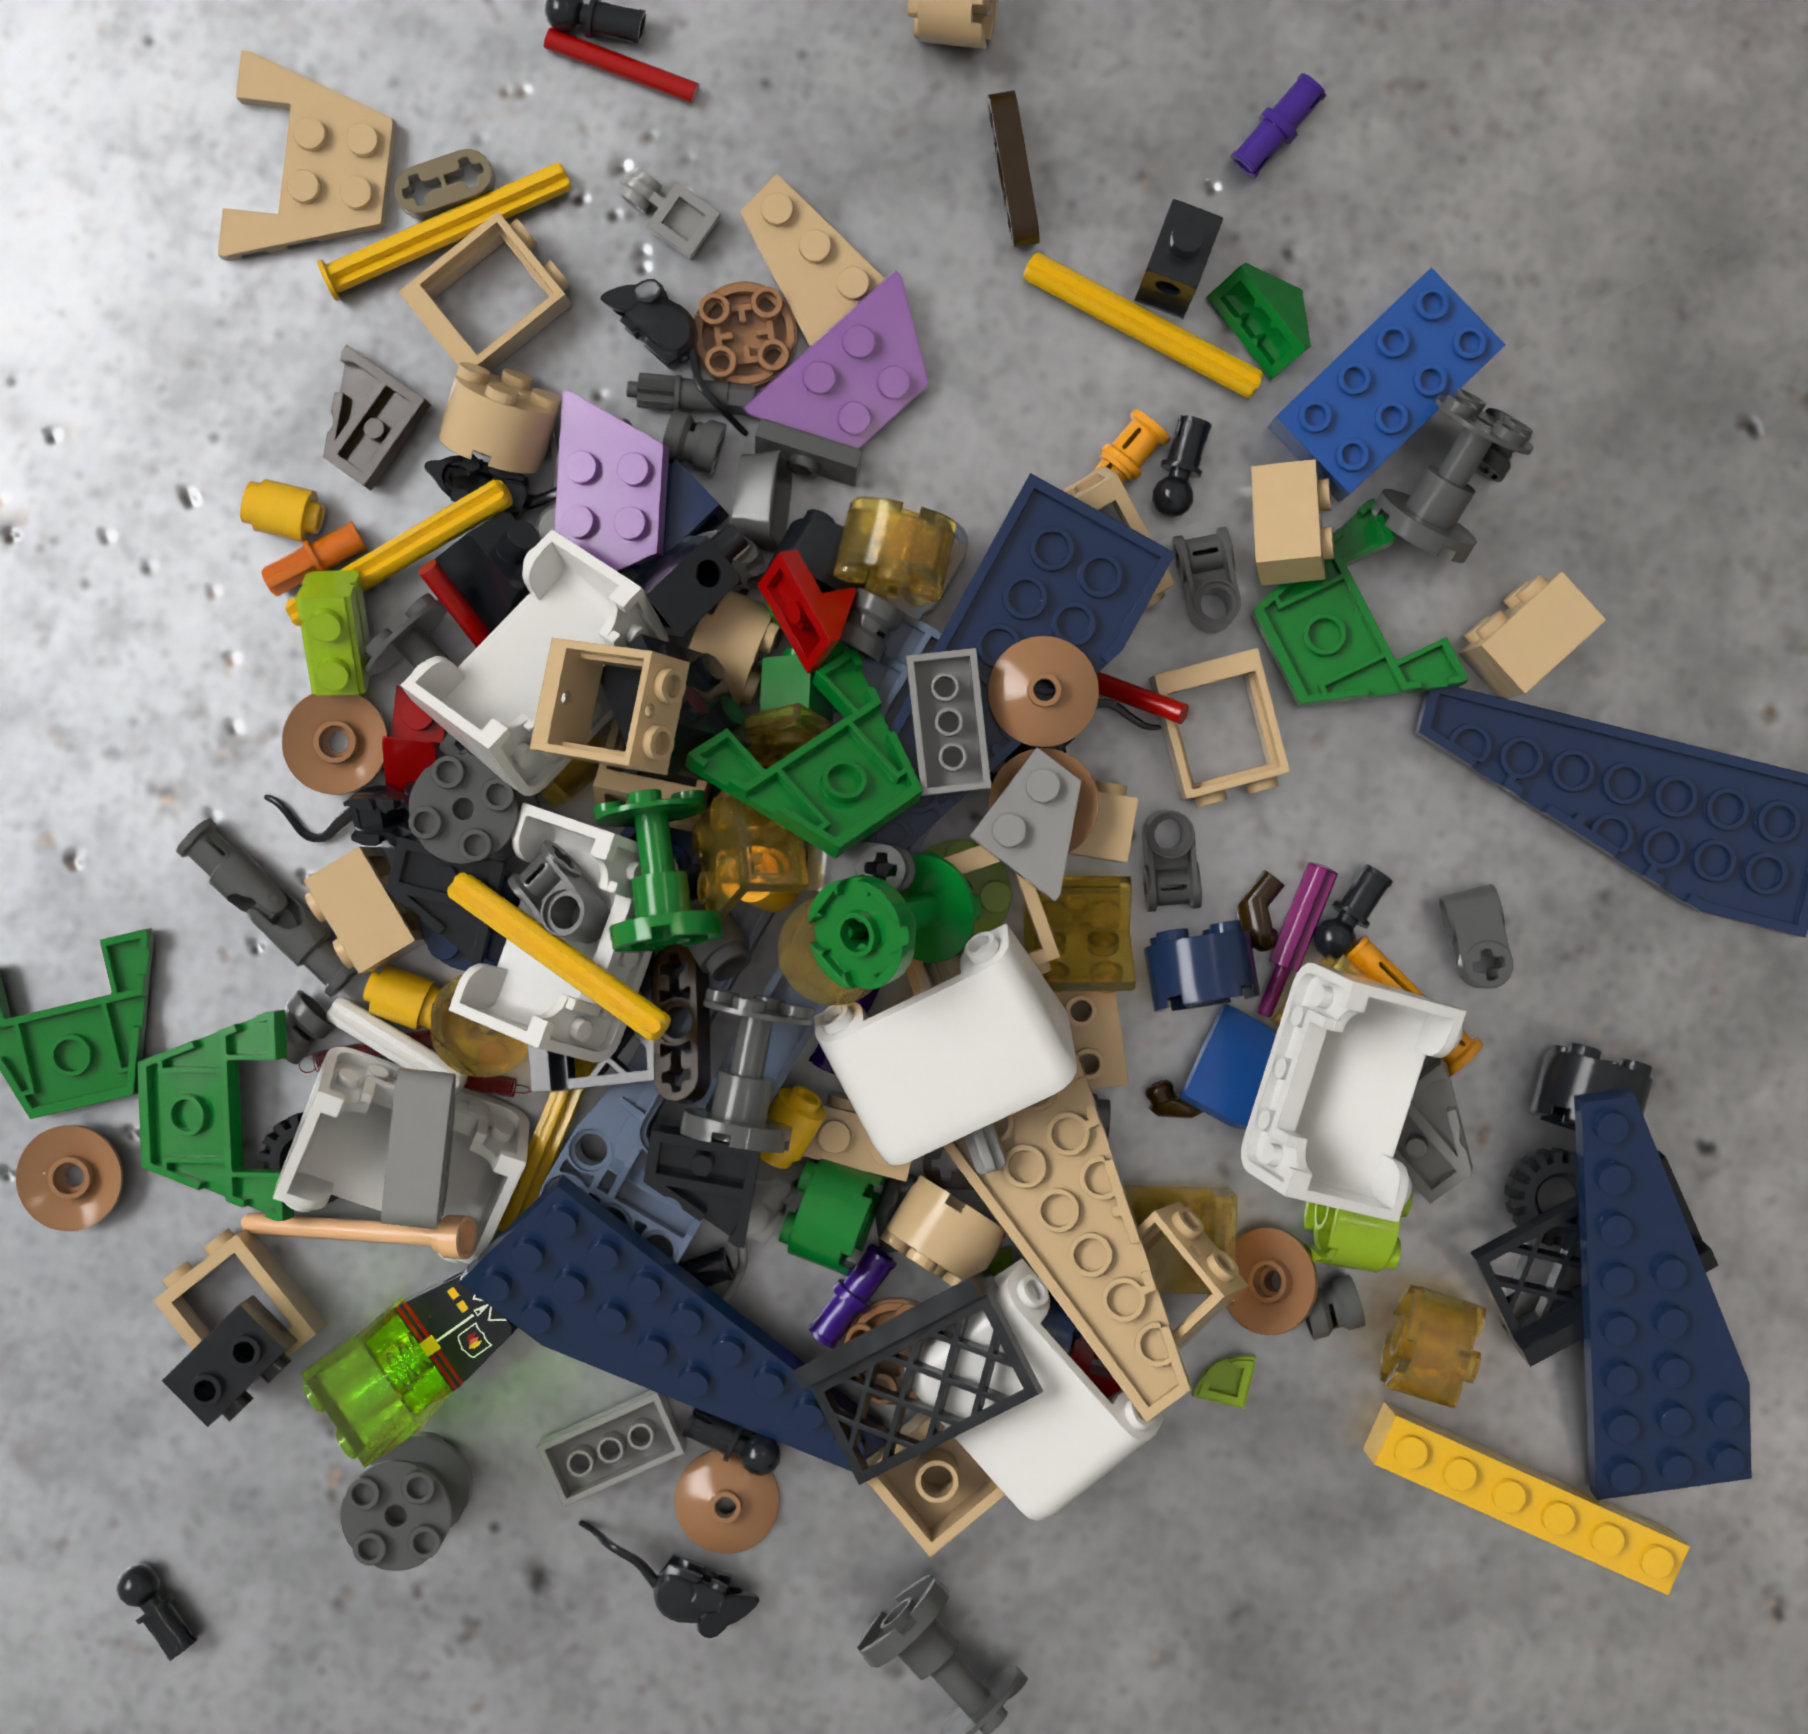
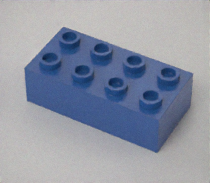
(1386, 384)

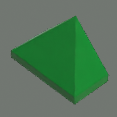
(1264, 316)

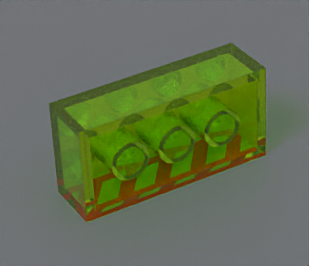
(376, 1386)

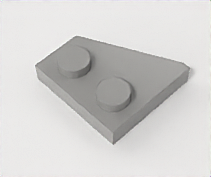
(1033, 823)
(1433, 1136)

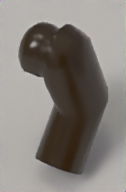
(1255, 914)
(1167, 1103)

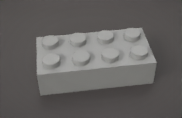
(948, 722)
(611, 1447)

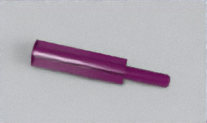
(1297, 930)

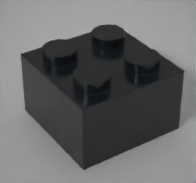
(705, 706)

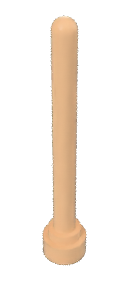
(453, 1238)

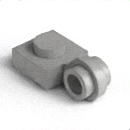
(680, 218)

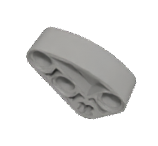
(419, 1148)

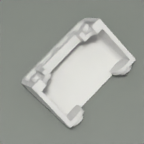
(497, 688)
(527, 997)
(952, 1052)
(1343, 1090)
(346, 1141)
(1054, 1442)

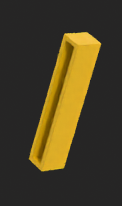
(1525, 1498)

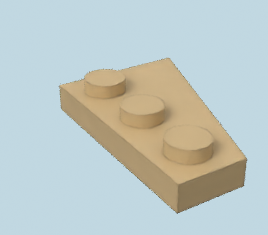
(807, 257)

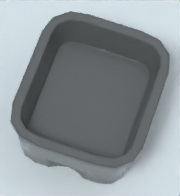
(762, 498)

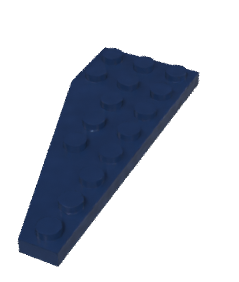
(1047, 573)
(1682, 816)
(622, 1305)
(1657, 1352)

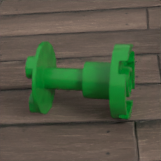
(660, 893)
(873, 931)

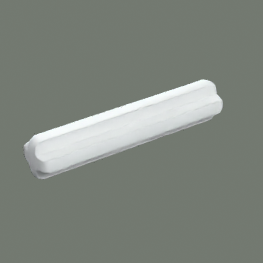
(387, 1039)

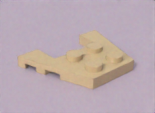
(332, 168)

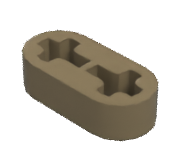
(440, 172)

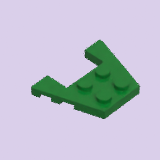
(1330, 639)
(833, 785)
(83, 1048)
(195, 1113)

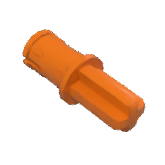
(314, 556)

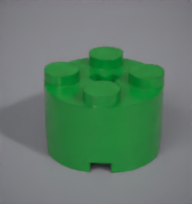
(832, 1214)

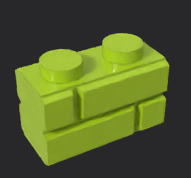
(334, 632)

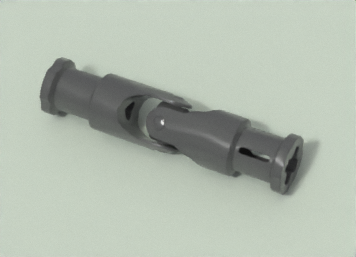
(251, 890)

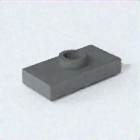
(809, 453)

